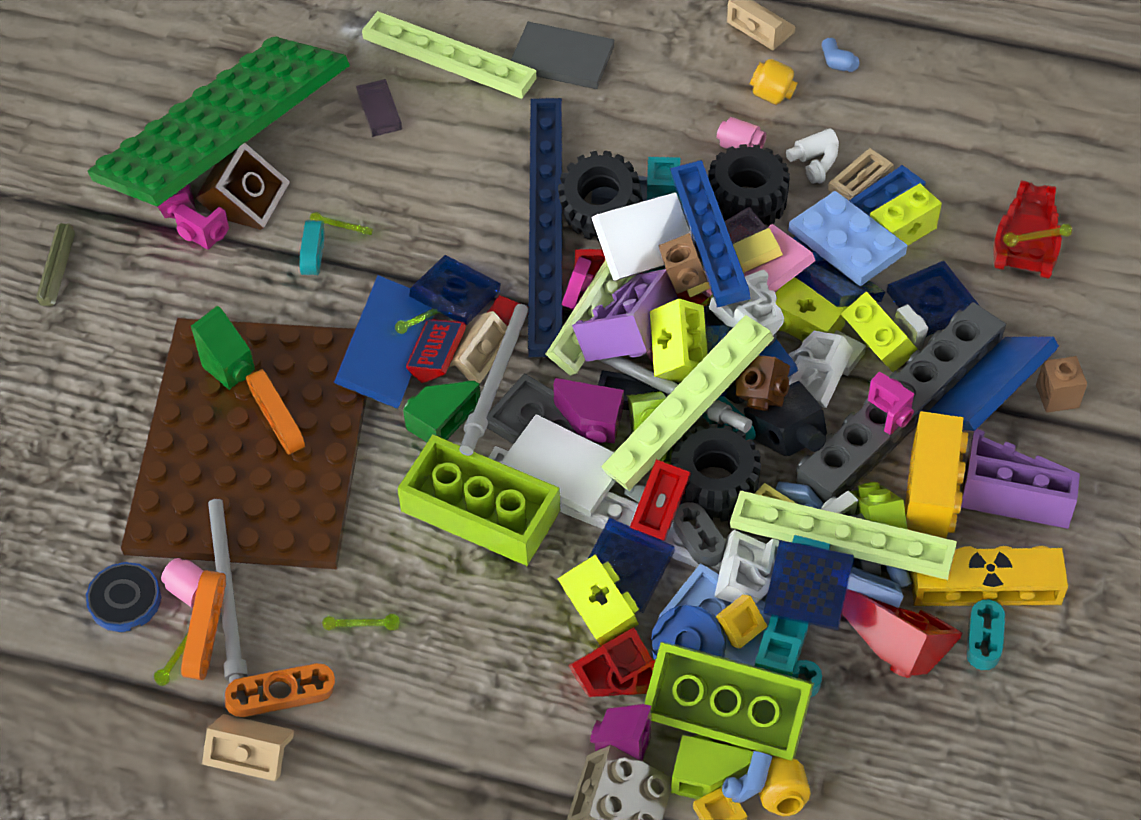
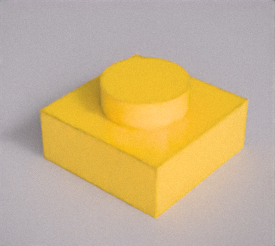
(741, 621)
(718, 807)

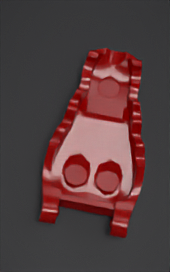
(1028, 213)

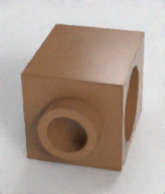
(683, 263)
(1061, 384)

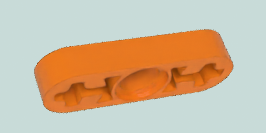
(275, 411)
(203, 625)
(270, 703)

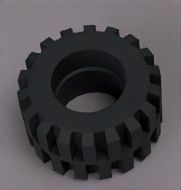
(753, 169)
(591, 174)
(717, 449)

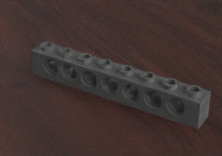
(927, 375)

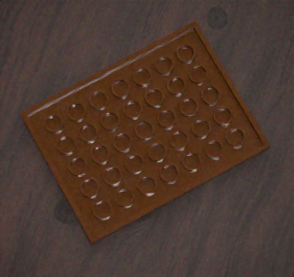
(221, 447)

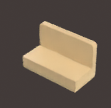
(759, 23)
(479, 346)
(246, 746)

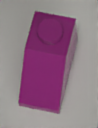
(590, 409)
(625, 729)

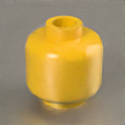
(773, 81)
(785, 787)

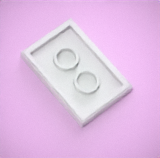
(634, 232)
(563, 461)

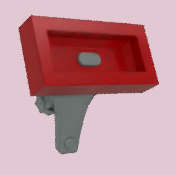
(658, 499)

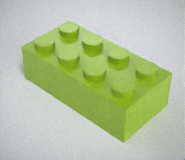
(479, 500)
(728, 700)

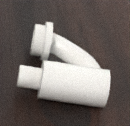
(814, 146)

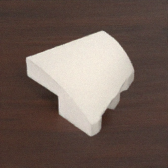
(760, 307)
(821, 364)
(745, 567)

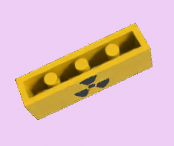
(996, 574)

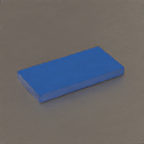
(377, 352)
(995, 379)

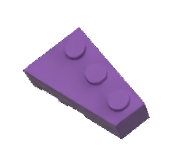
(625, 323)
(1016, 485)

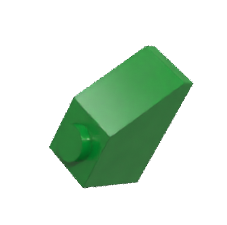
(222, 348)
(441, 409)

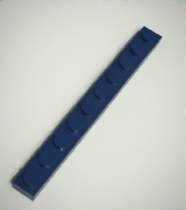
(545, 225)

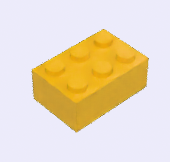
(936, 474)

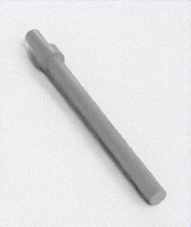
(717, 412)
(477, 421)
(235, 666)

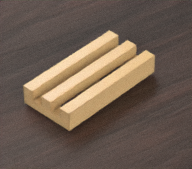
(836, 183)

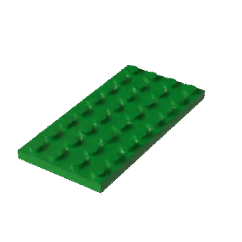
(216, 119)

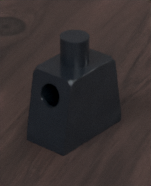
(793, 426)

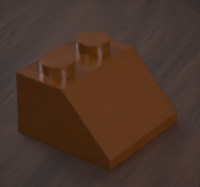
(244, 188)

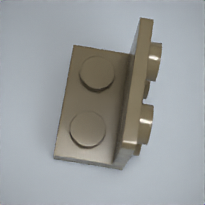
(619, 788)

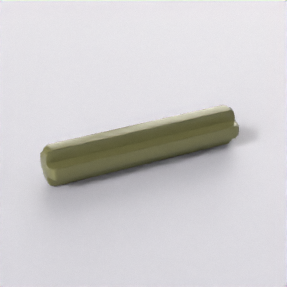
(55, 265)

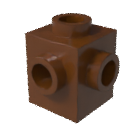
(763, 383)

